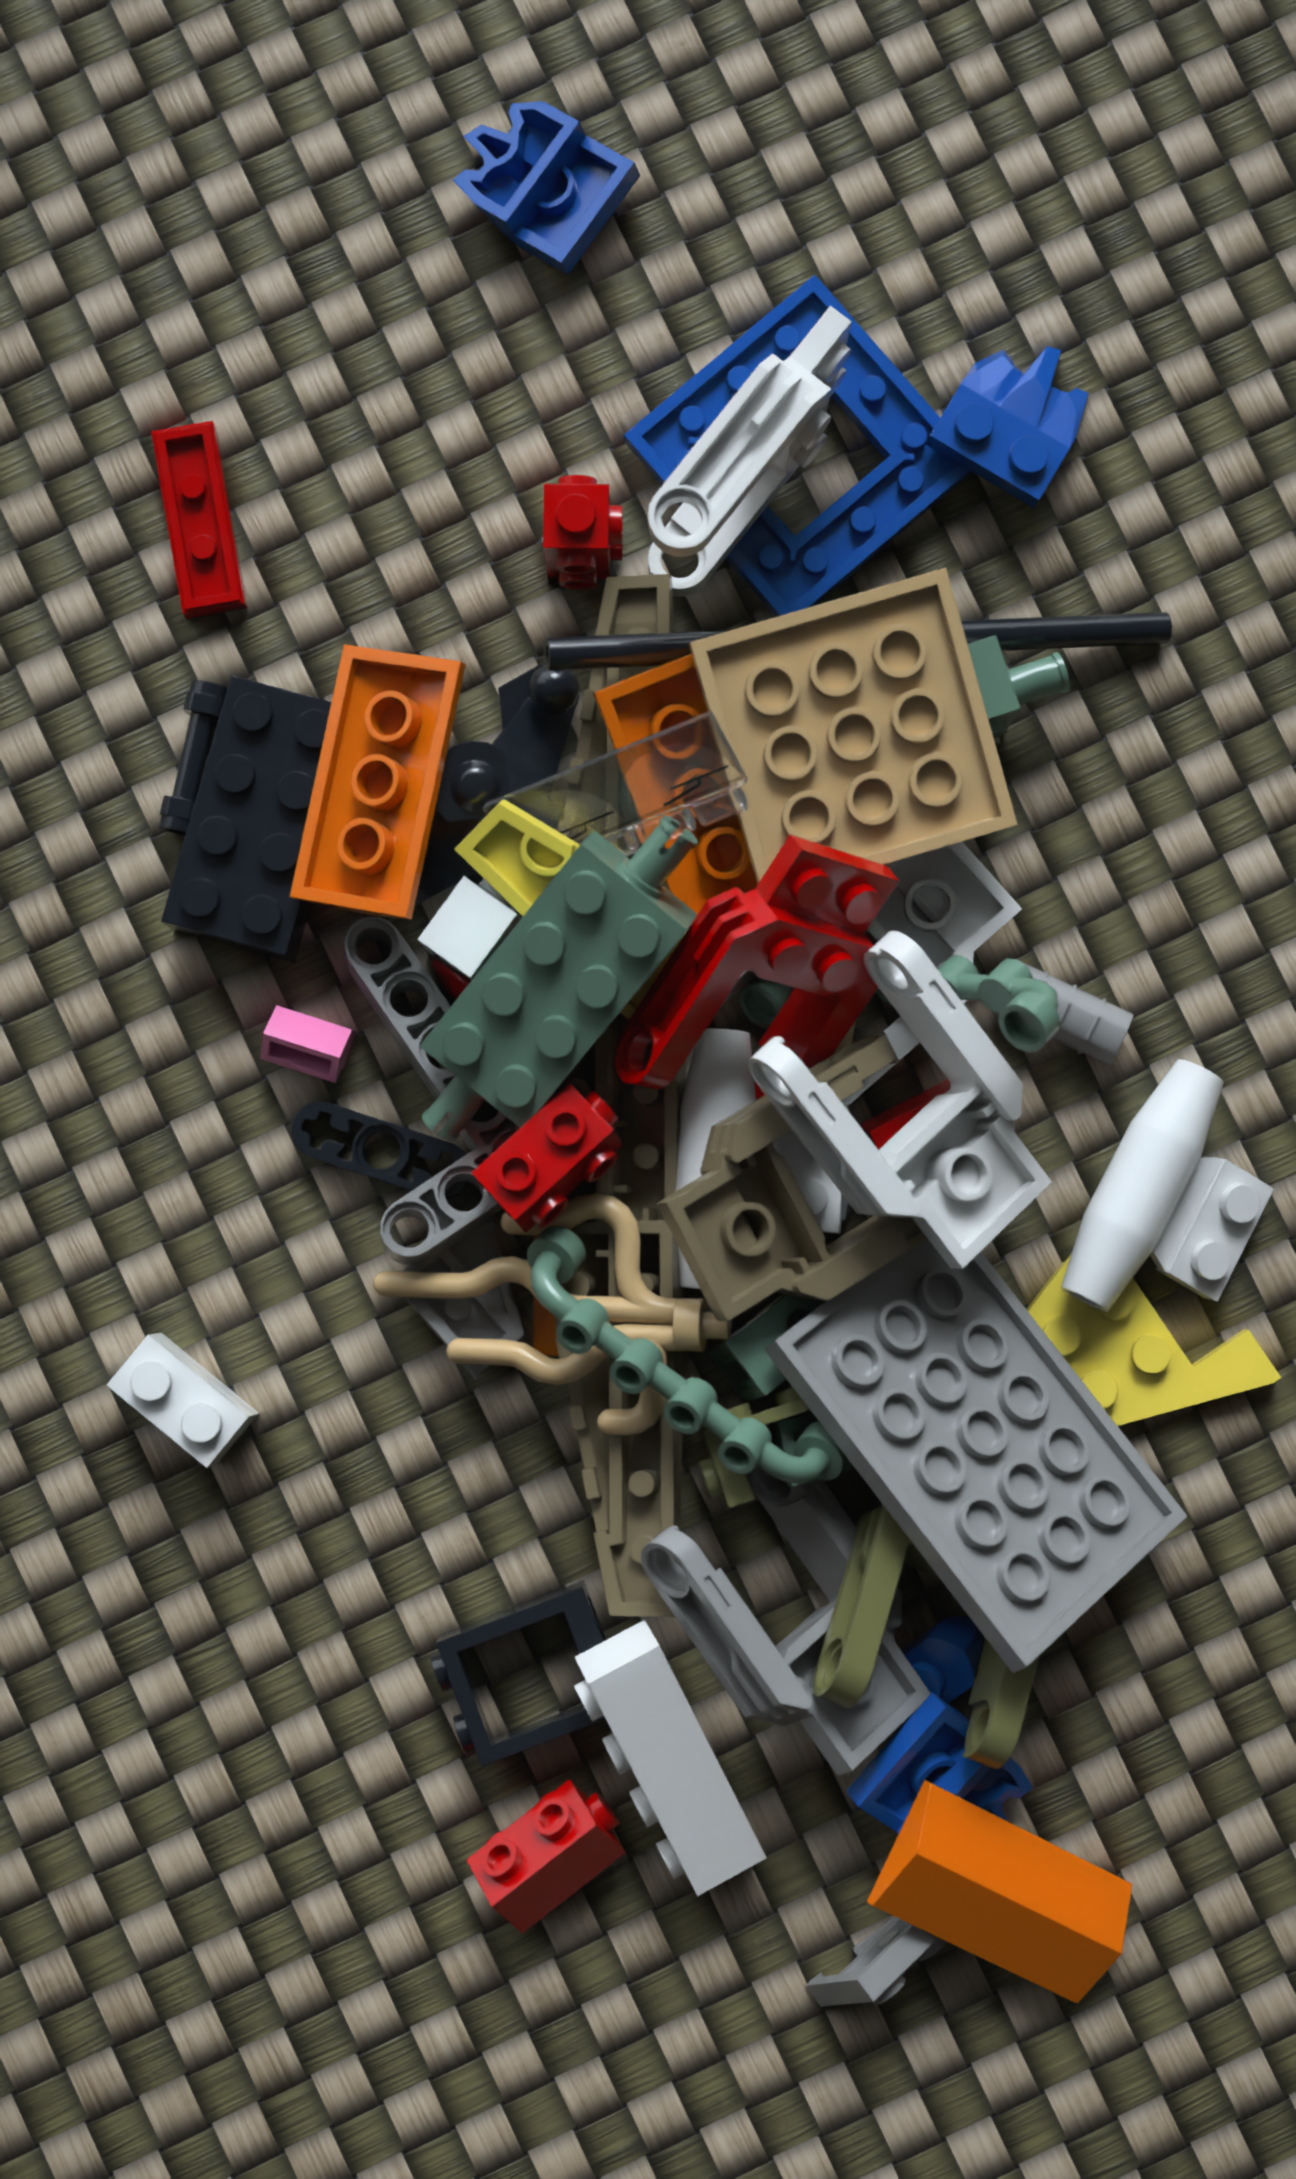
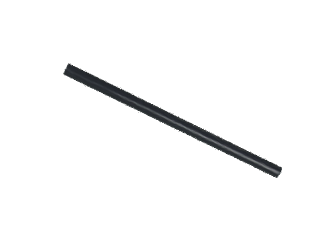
(1012, 635)

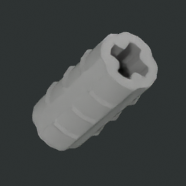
(1087, 1021)

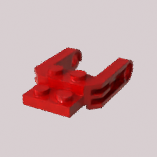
(792, 929)

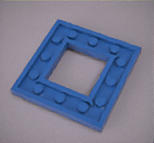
(805, 568)

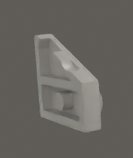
(481, 1317)
(878, 1966)

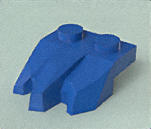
(546, 182)
(1011, 424)
(932, 1750)

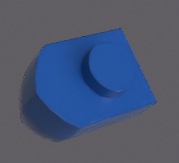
(947, 1656)

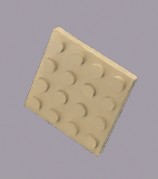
(858, 725)

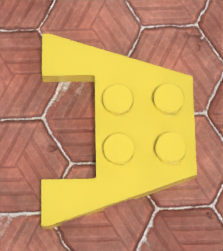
(1134, 1360)

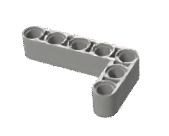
(427, 1202)

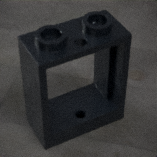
(453, 1673)

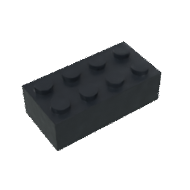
(250, 823)

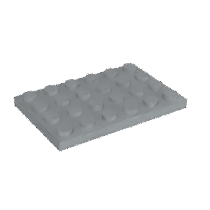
(979, 1444)

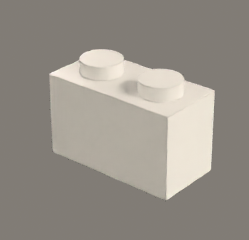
(469, 927)
(182, 1399)

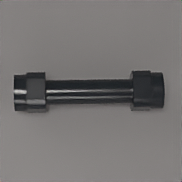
(204, 706)

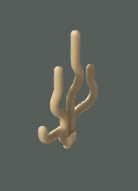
(665, 1321)

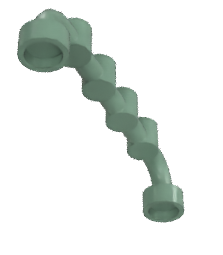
(1025, 1004)
(639, 1363)

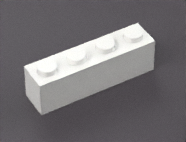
(670, 1758)

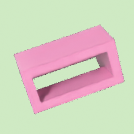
(306, 1044)

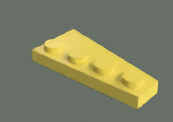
(521, 859)

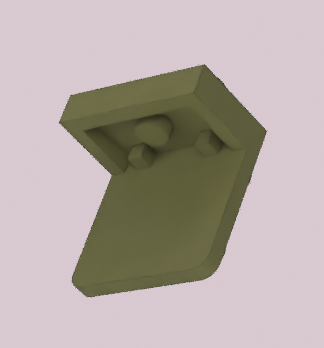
(734, 1486)

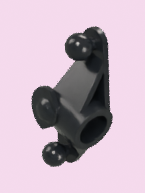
(535, 726)

